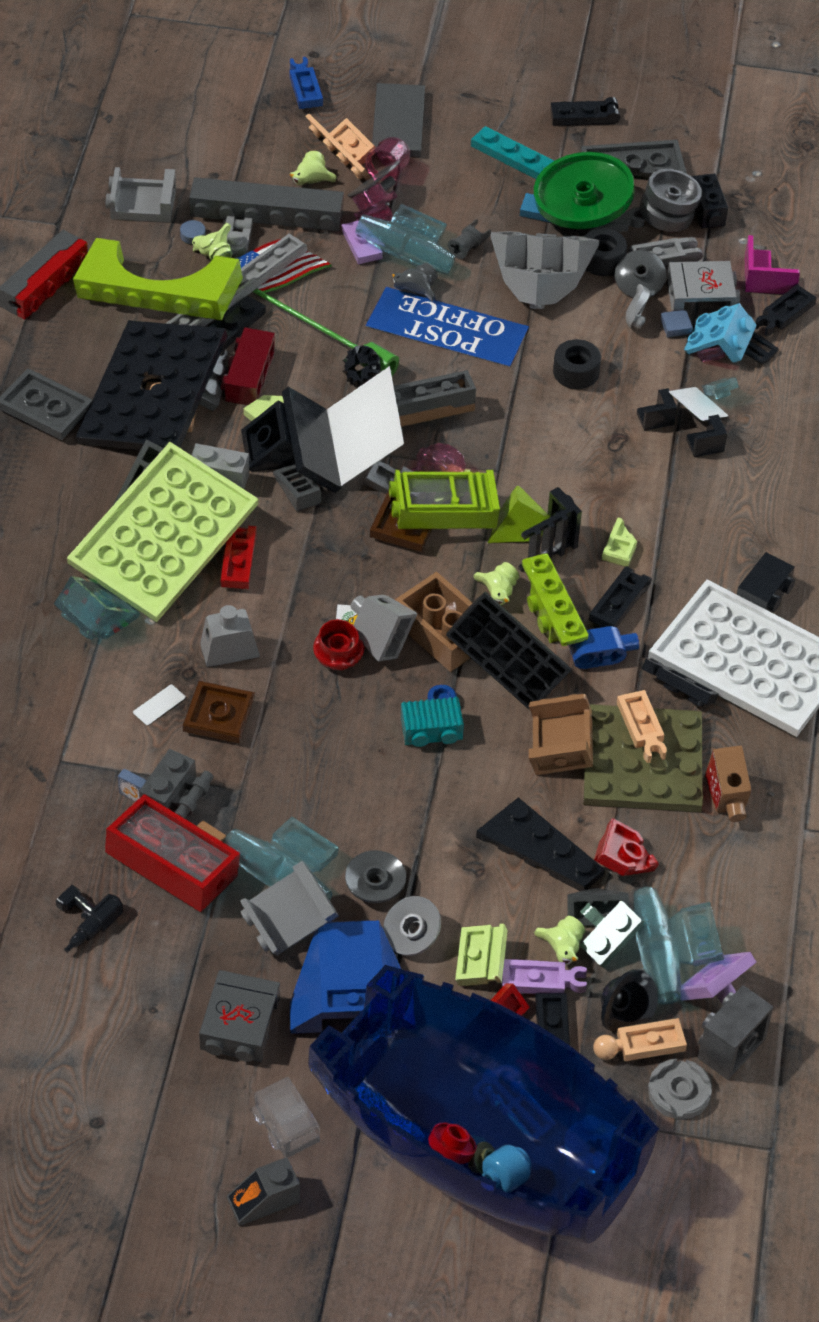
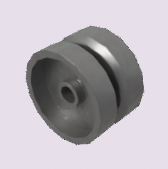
(670, 200)

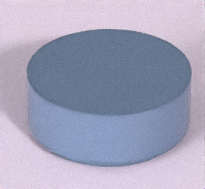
(190, 230)

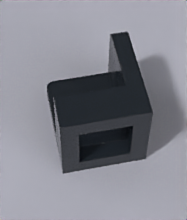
(658, 415)
(708, 441)

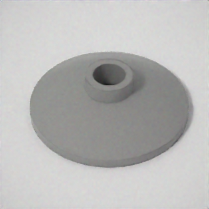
(404, 918)

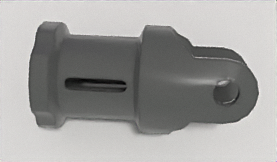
(468, 239)

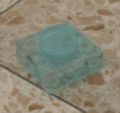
(720, 388)

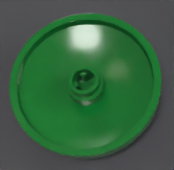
(584, 190)

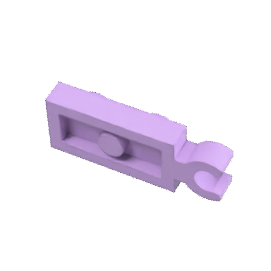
(543, 976)

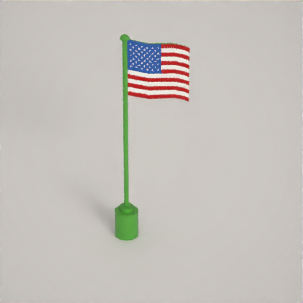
(296, 270)

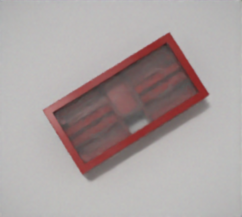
(172, 852)

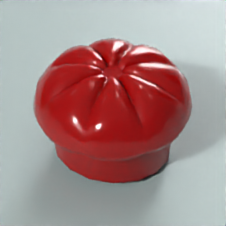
(338, 645)

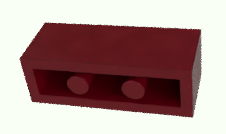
(248, 366)

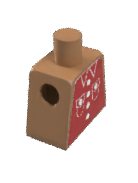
(729, 782)

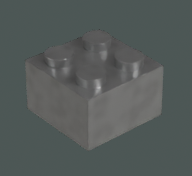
(734, 1031)

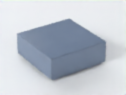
(676, 323)

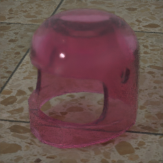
(388, 152)

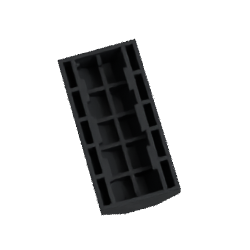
(507, 650)

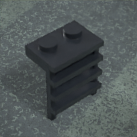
(562, 524)

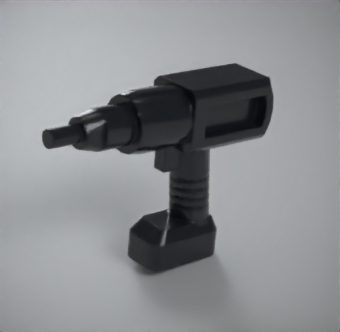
(95, 918)

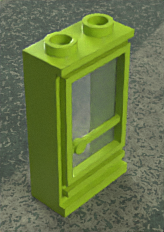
(444, 500)

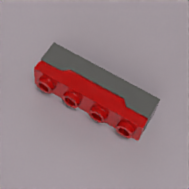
(43, 274)

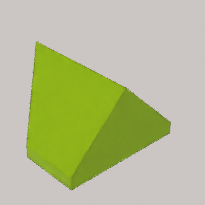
(516, 516)

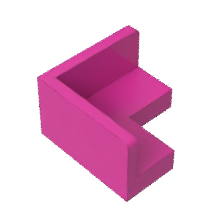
(763, 278)

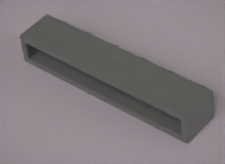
(267, 203)

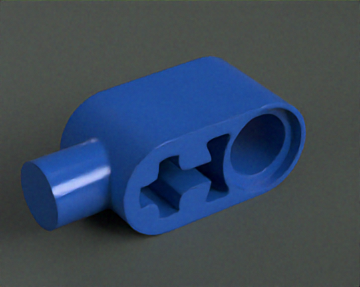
(603, 647)

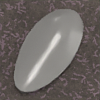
(636, 307)

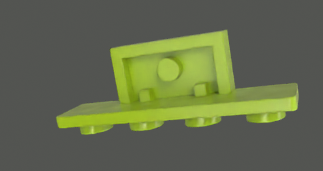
(552, 603)

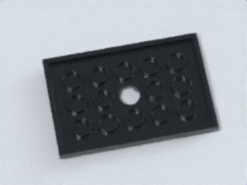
(128, 414)

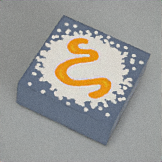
(130, 784)

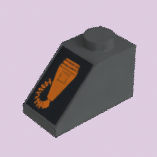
(265, 1192)

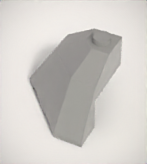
(542, 266)

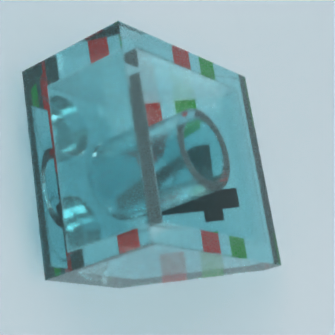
(94, 608)

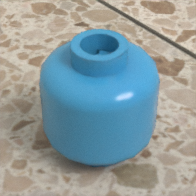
(507, 1167)

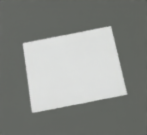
(365, 426)

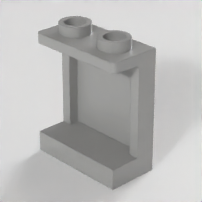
(141, 198)

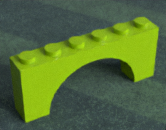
(199, 295)

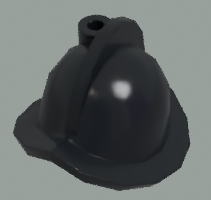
(628, 1000)

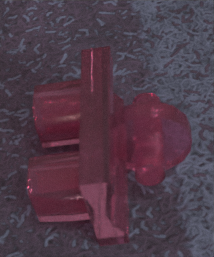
(373, 203)

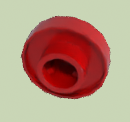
(452, 1142)

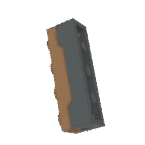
(435, 398)

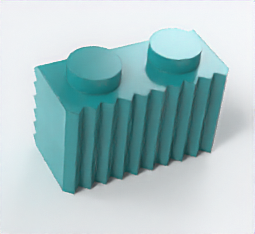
(432, 721)

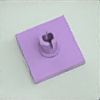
(717, 977)

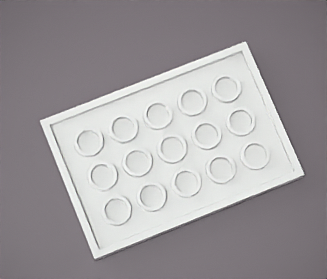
(745, 656)

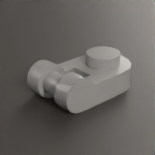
(237, 240)

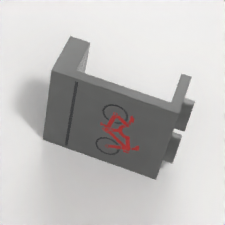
(238, 1016)

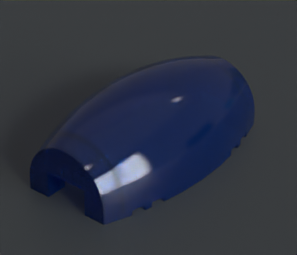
(466, 1061)

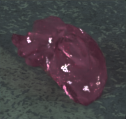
(439, 458)

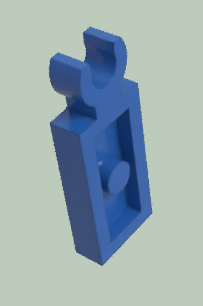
(305, 85)

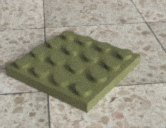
(627, 781)

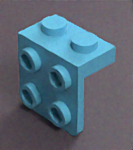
(727, 327)

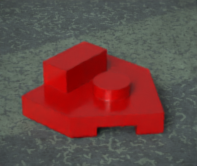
(623, 850)

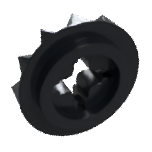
(364, 355)

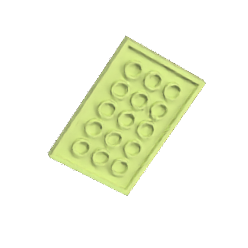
(162, 531)

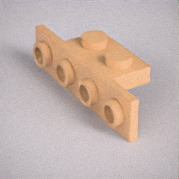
(348, 142)

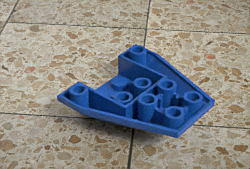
(337, 971)

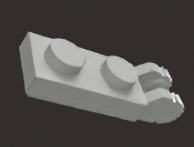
(672, 250)

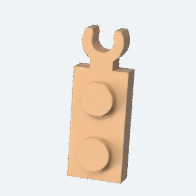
(642, 723)

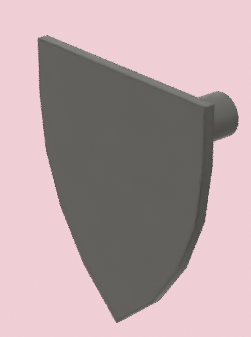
(386, 184)

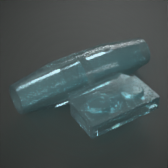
(409, 237)
(288, 847)
(666, 942)

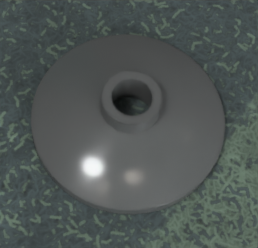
(628, 278)
(375, 866)

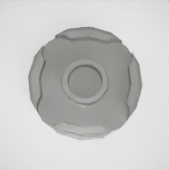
(679, 1089)

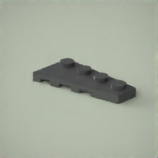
(644, 157)

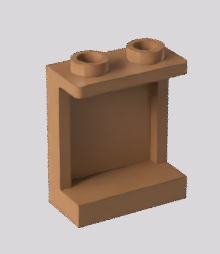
(561, 734)

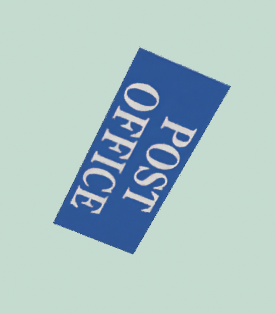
(447, 326)

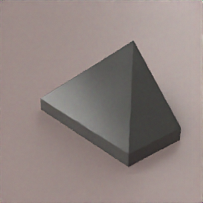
(601, 899)

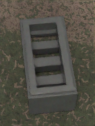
(301, 500)

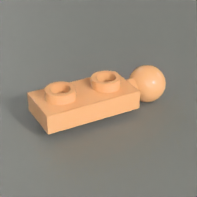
(642, 1041)

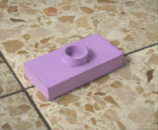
(361, 249)

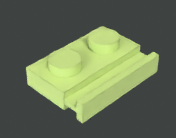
(481, 955)

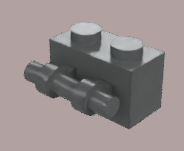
(172, 782)

